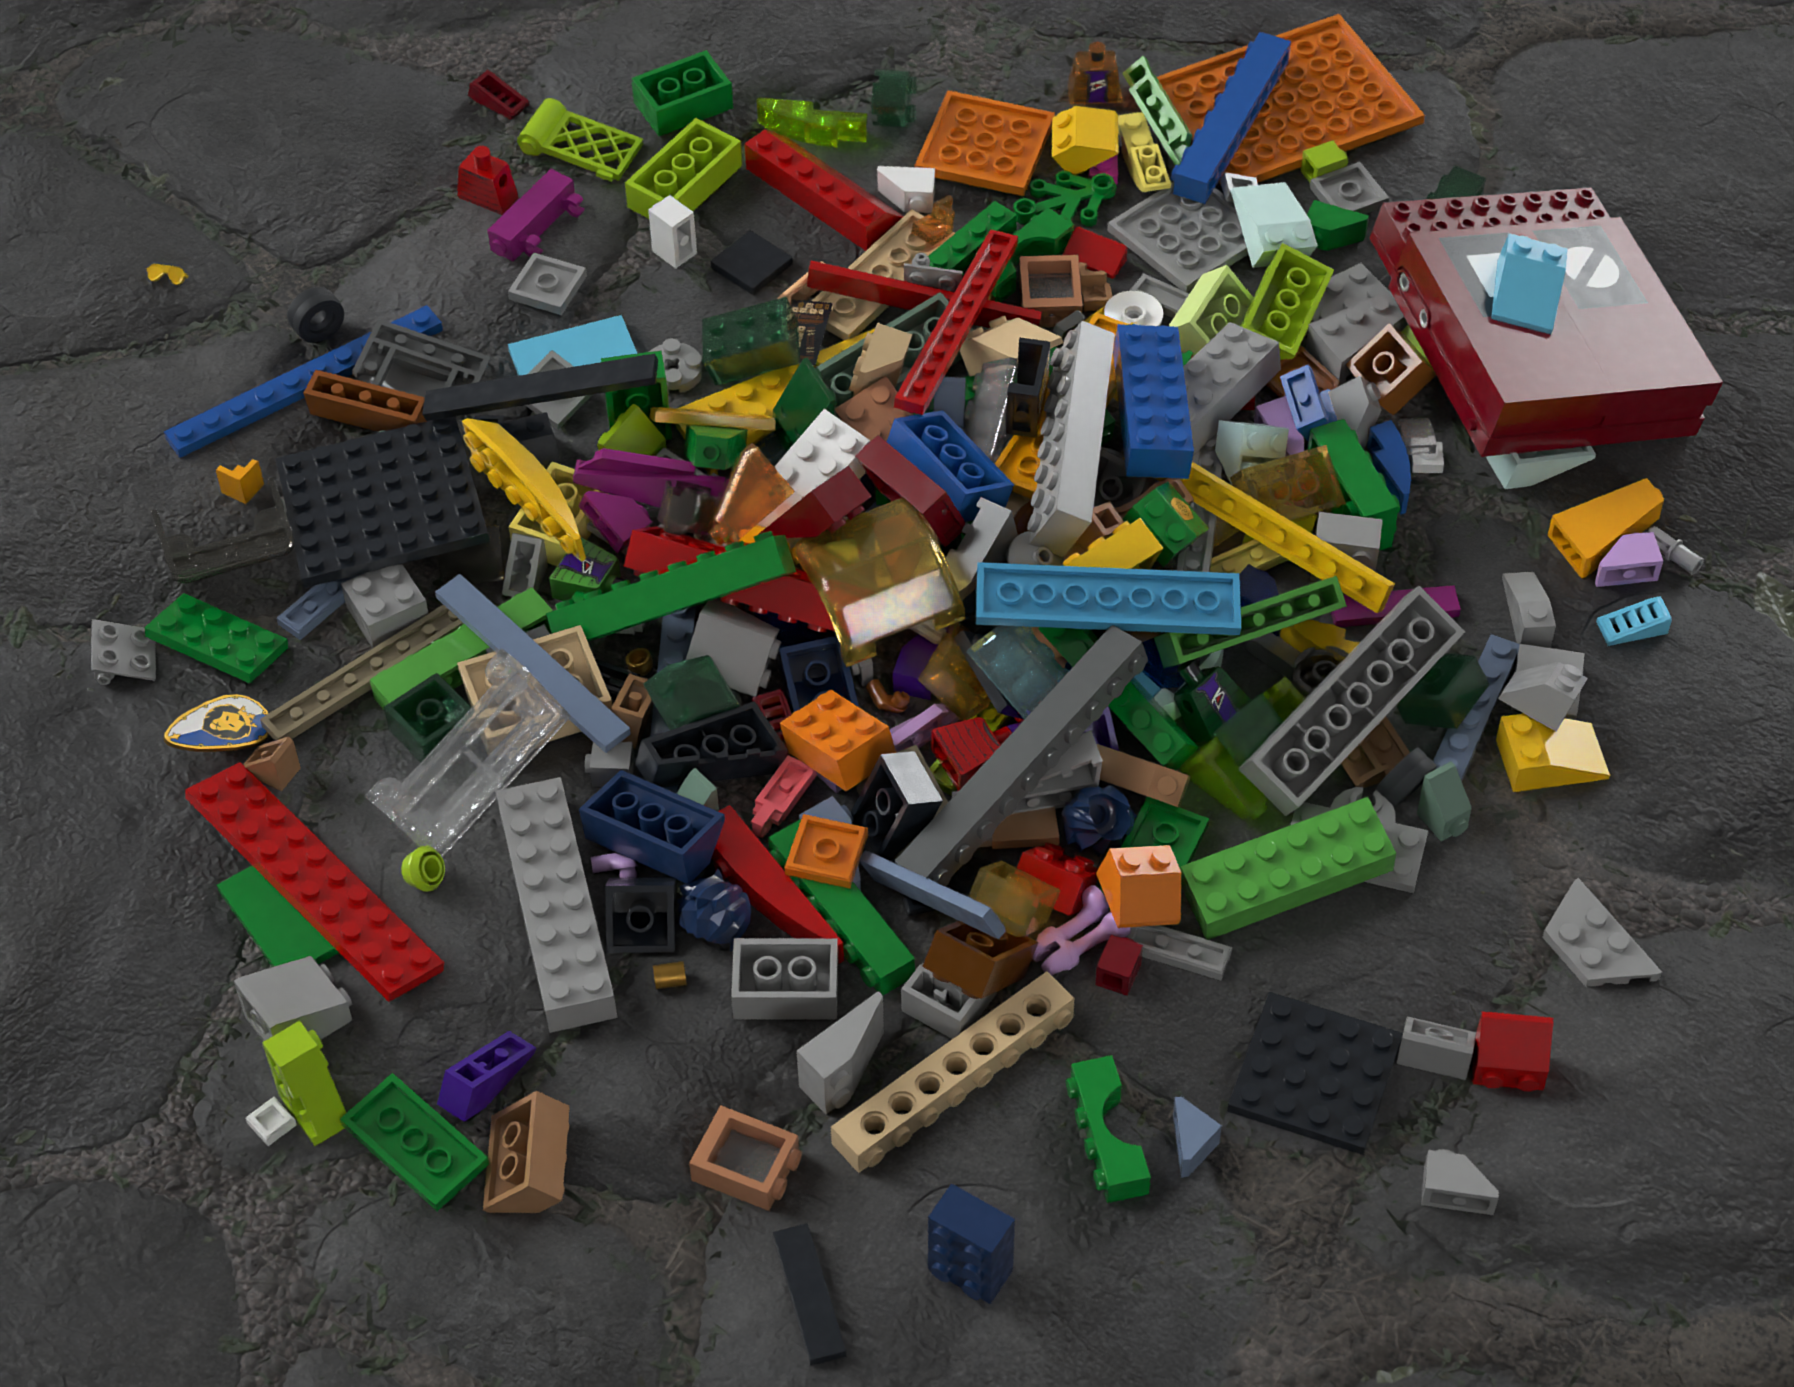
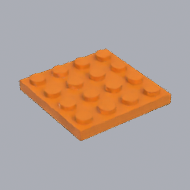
(985, 142)

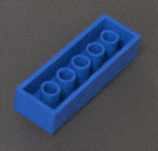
(1152, 402)

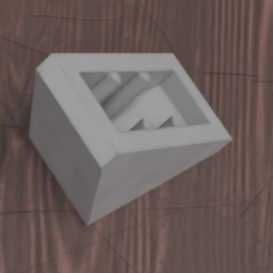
(525, 564)

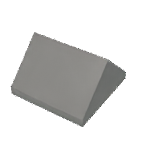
(1436, 1048)

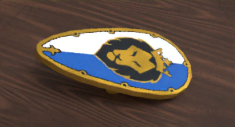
(219, 725)

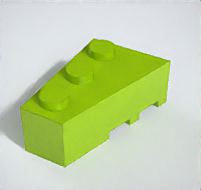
(305, 1081)

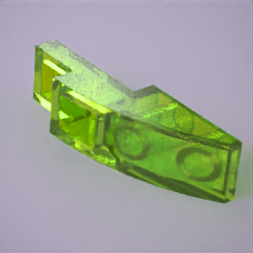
(816, 127)

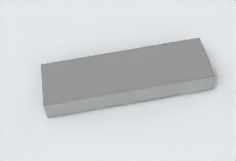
(1182, 950)

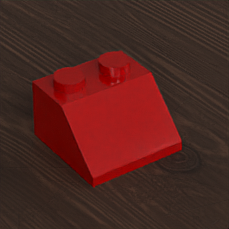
(1512, 1051)

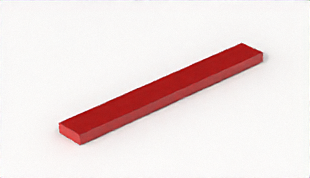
(901, 293)

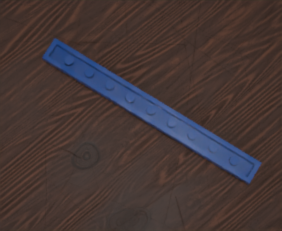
(281, 390)

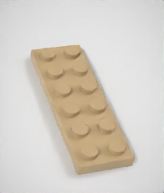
(883, 258)

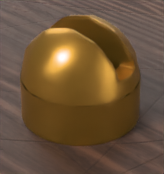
(639, 661)

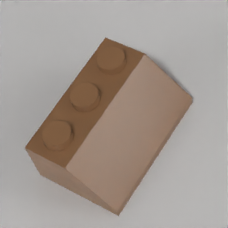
(527, 1156)

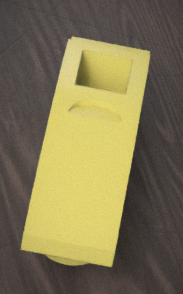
(1141, 154)

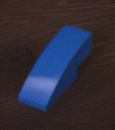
(1391, 460)

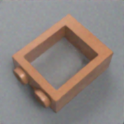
(1050, 286)
(745, 1158)

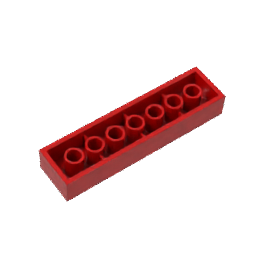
(788, 596)

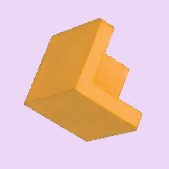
(241, 482)

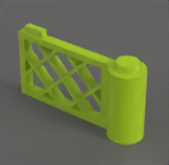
(549, 127)

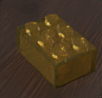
(1294, 484)

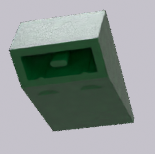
(801, 403)

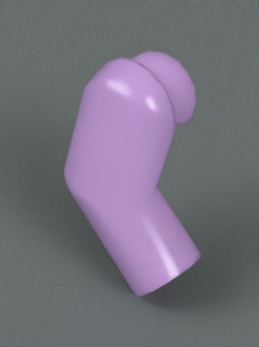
(615, 862)

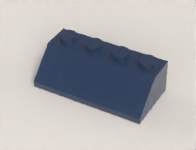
(652, 826)

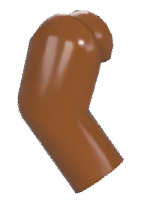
(893, 703)

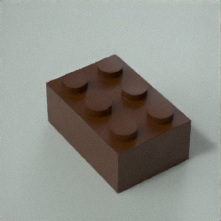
(977, 960)

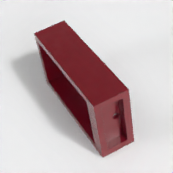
(899, 479)

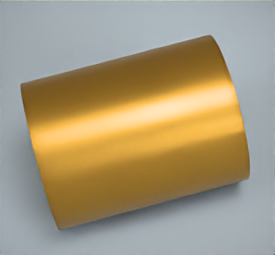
(669, 975)

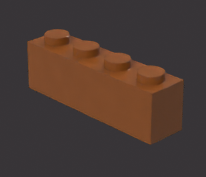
(361, 403)

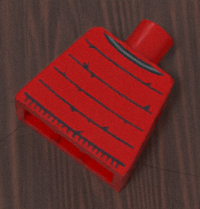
(486, 181)
(966, 747)

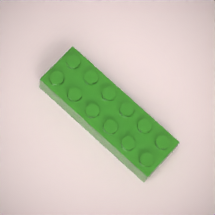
(1287, 868)

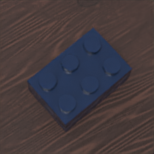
(970, 1244)

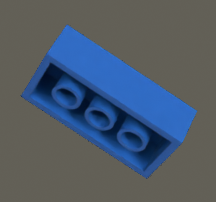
(950, 460)

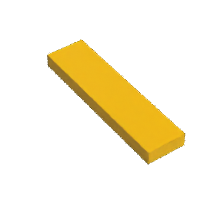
(712, 418)

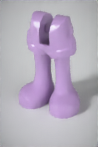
(1067, 956)

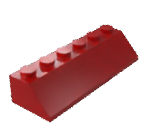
(819, 188)

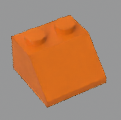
(1142, 885)

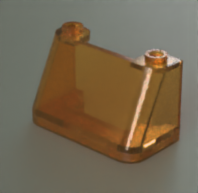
(747, 497)

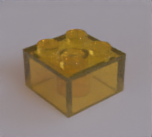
(1015, 897)

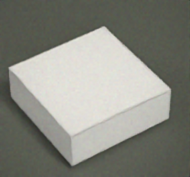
(271, 1121)

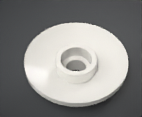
(1135, 308)

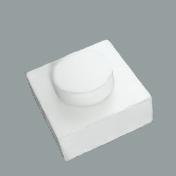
(1428, 462)

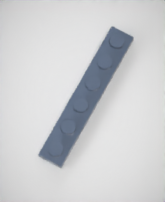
(1462, 743)

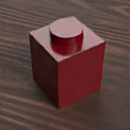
(1119, 964)

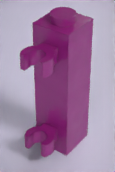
(532, 214)

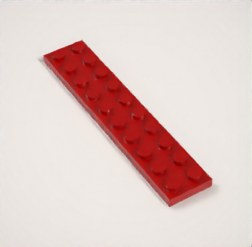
(315, 881)

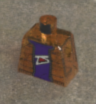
(1094, 76)

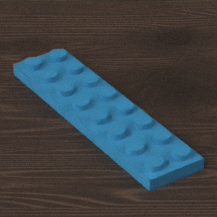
(1108, 597)

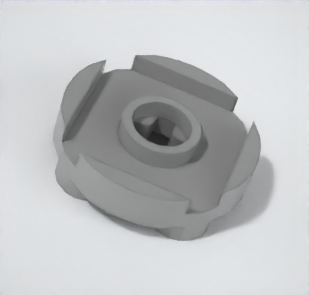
(686, 359)

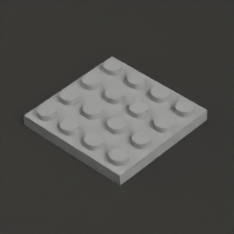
(1182, 235)

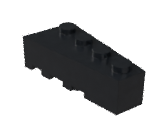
(719, 747)

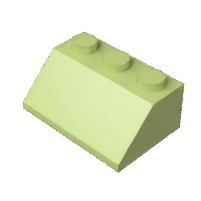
(1209, 307)

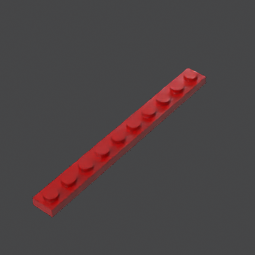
(955, 323)

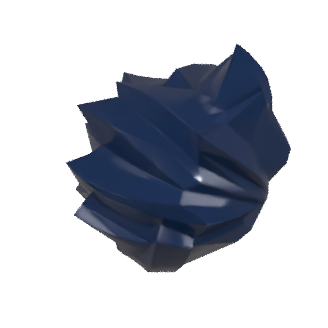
(1097, 819)
(714, 910)

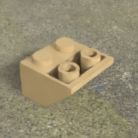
(881, 357)

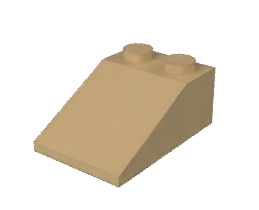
(1000, 342)

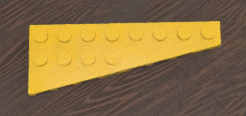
(759, 393)

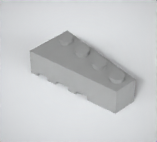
(1344, 333)

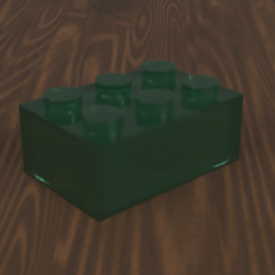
(750, 341)

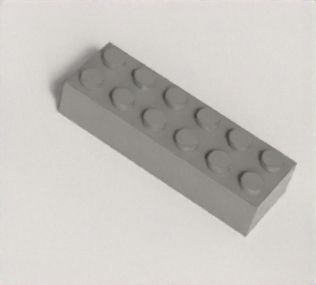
(1227, 378)

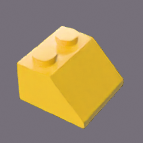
(1084, 138)

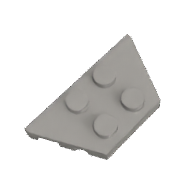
(1595, 943)

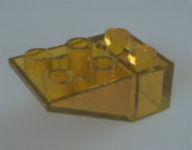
(952, 678)

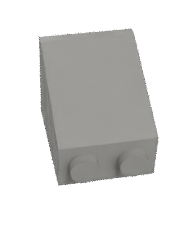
(737, 645)
(292, 994)

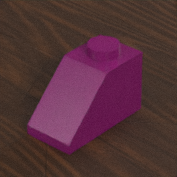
(614, 517)

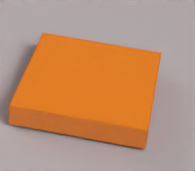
(826, 851)

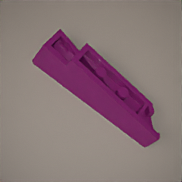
(639, 475)

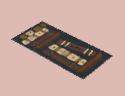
(812, 323)

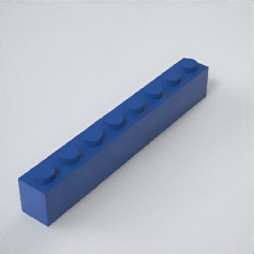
(1231, 117)

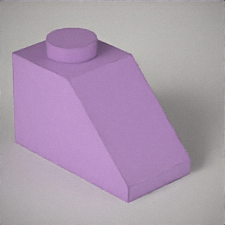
(1630, 561)

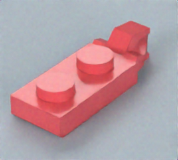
(781, 794)

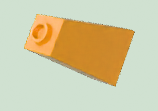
(1592, 528)

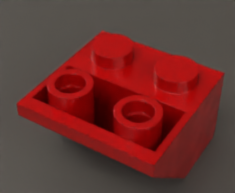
(1062, 872)

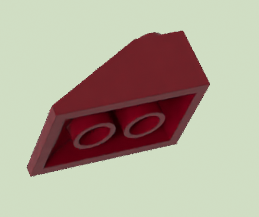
(823, 507)

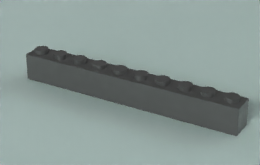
(1025, 757)

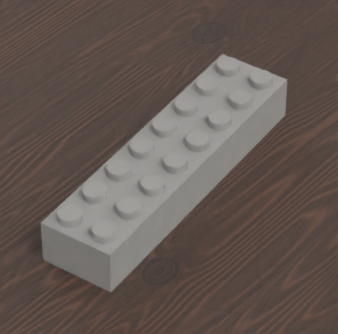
(1071, 439)
(1351, 701)
(556, 905)

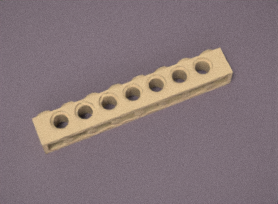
(960, 1054)

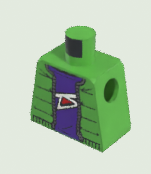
(594, 573)

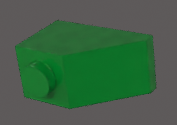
(1336, 226)

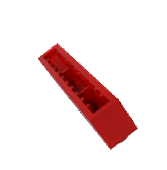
(774, 894)

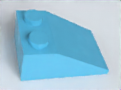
(1529, 283)

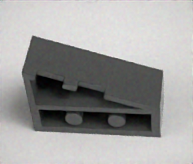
(983, 542)

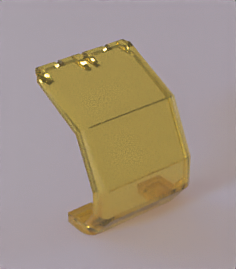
(880, 577)

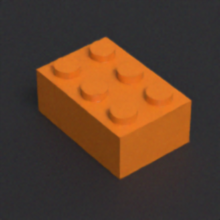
(837, 739)

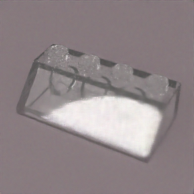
(988, 410)

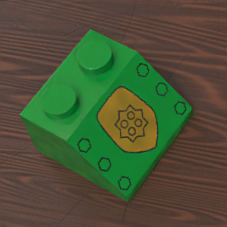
(1169, 520)

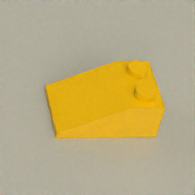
(1549, 758)

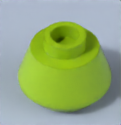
(423, 868)

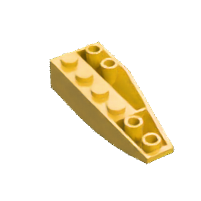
(523, 480)

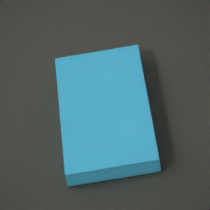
(576, 345)

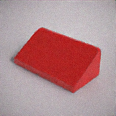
(1097, 251)

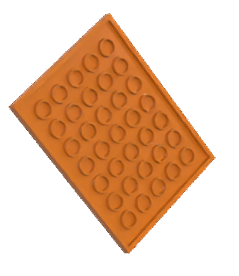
(1324, 94)

